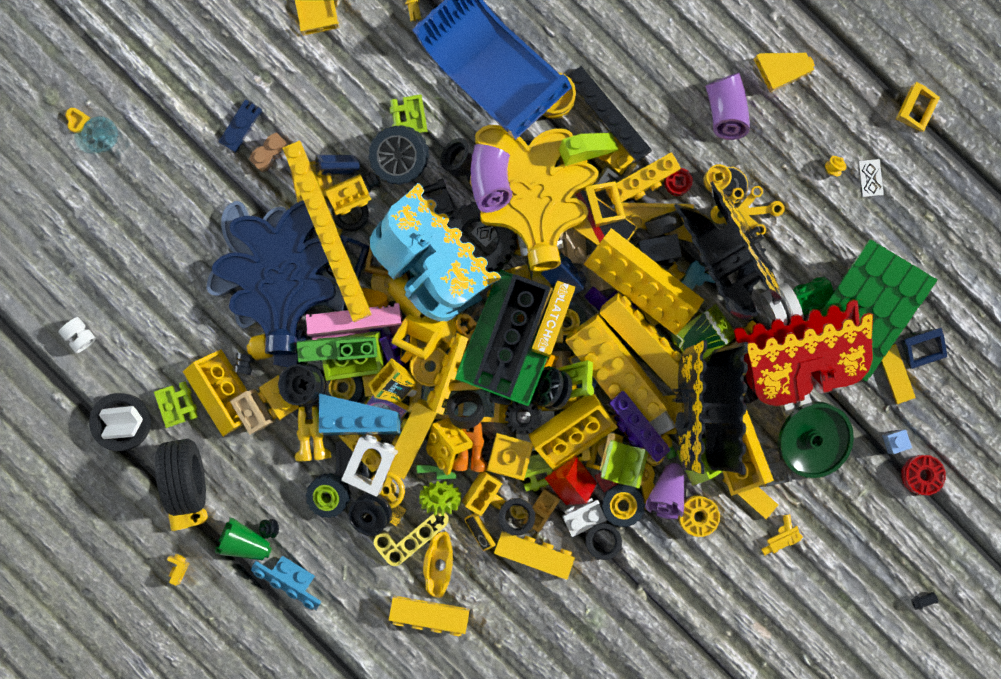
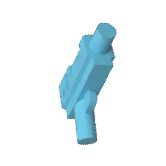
(696, 275)

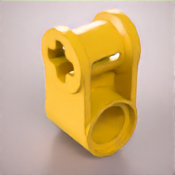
(187, 520)

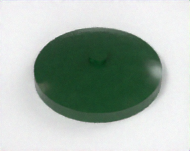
(815, 439)

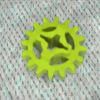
(440, 498)

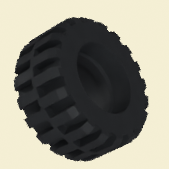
(506, 238)

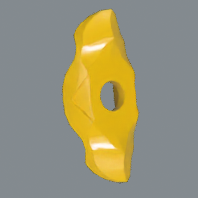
(437, 580)

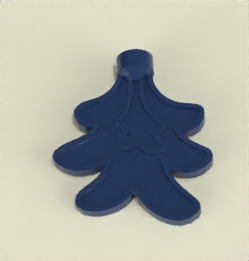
(279, 278)

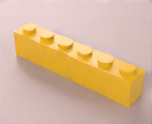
(643, 338)

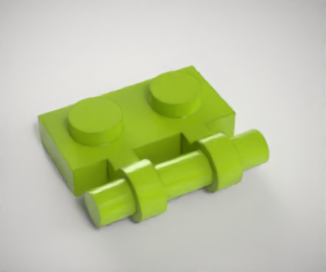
(414, 113)
(170, 407)
(536, 466)

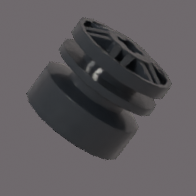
(294, 380)

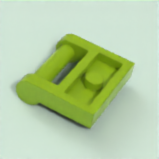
(580, 374)

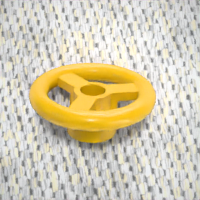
(392, 489)

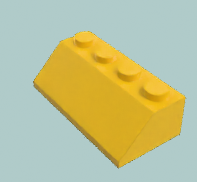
(216, 387)
(572, 431)
(755, 464)

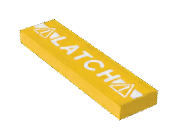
(553, 319)

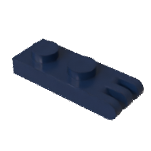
(240, 126)

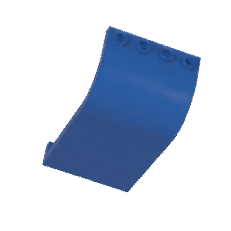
(490, 63)

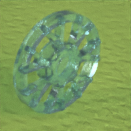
(100, 134)

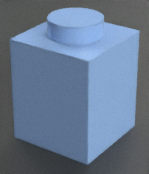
(897, 441)

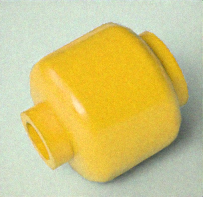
(256, 347)

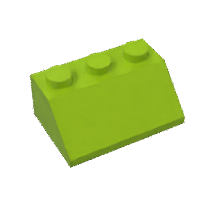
(349, 368)

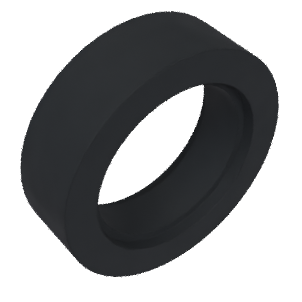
(96, 424)

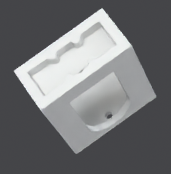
(387, 453)

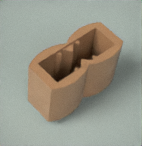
(265, 156)

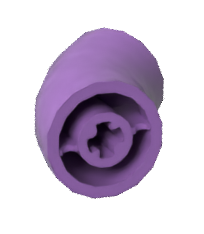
(729, 107)
(490, 178)

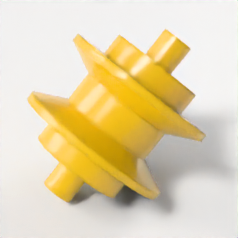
(835, 166)

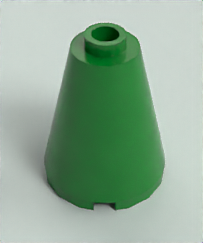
(242, 542)

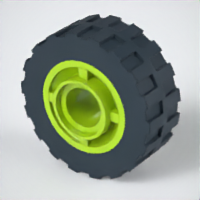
(320, 503)

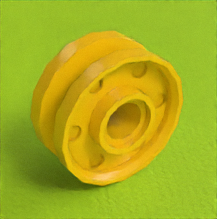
(418, 370)
(710, 518)

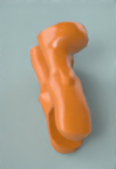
(478, 464)

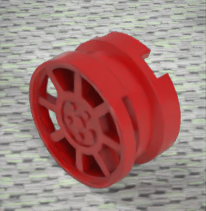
(679, 182)

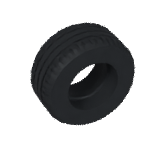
(180, 477)

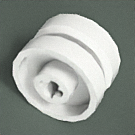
(784, 309)

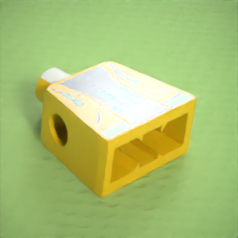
(393, 383)

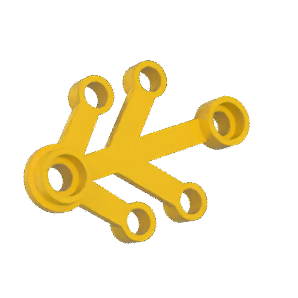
(745, 211)

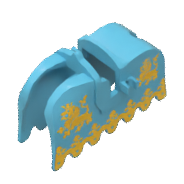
(443, 266)

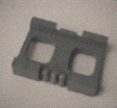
(777, 466)

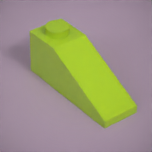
(586, 146)

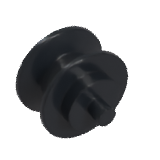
(269, 528)

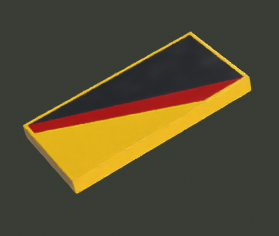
(596, 234)

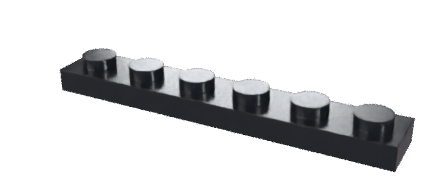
(609, 115)

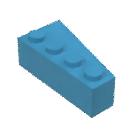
(354, 418)

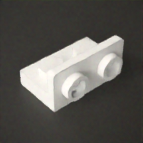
(584, 517)

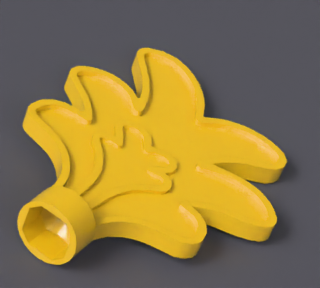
(540, 192)

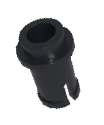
(924, 601)

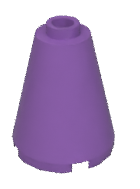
(668, 493)

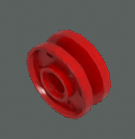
(935, 475)

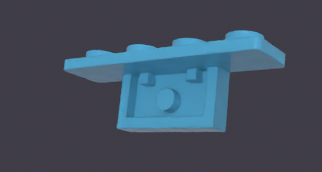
(289, 578)

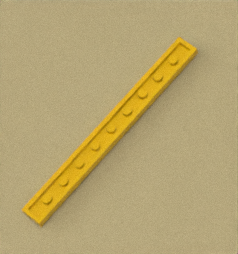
(327, 231)

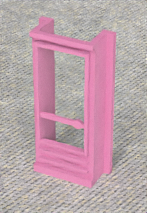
(341, 324)

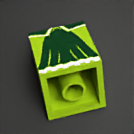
(708, 326)

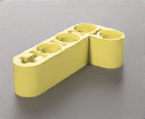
(414, 535)

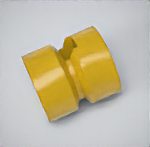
(719, 175)

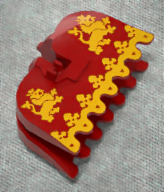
(807, 354)

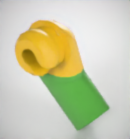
(667, 440)

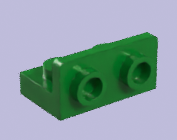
(813, 294)

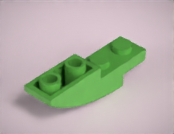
(337, 348)

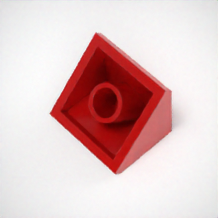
(572, 482)

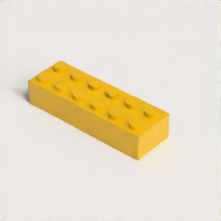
(644, 282)
(615, 366)

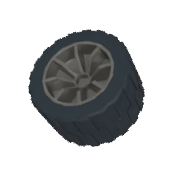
(398, 154)

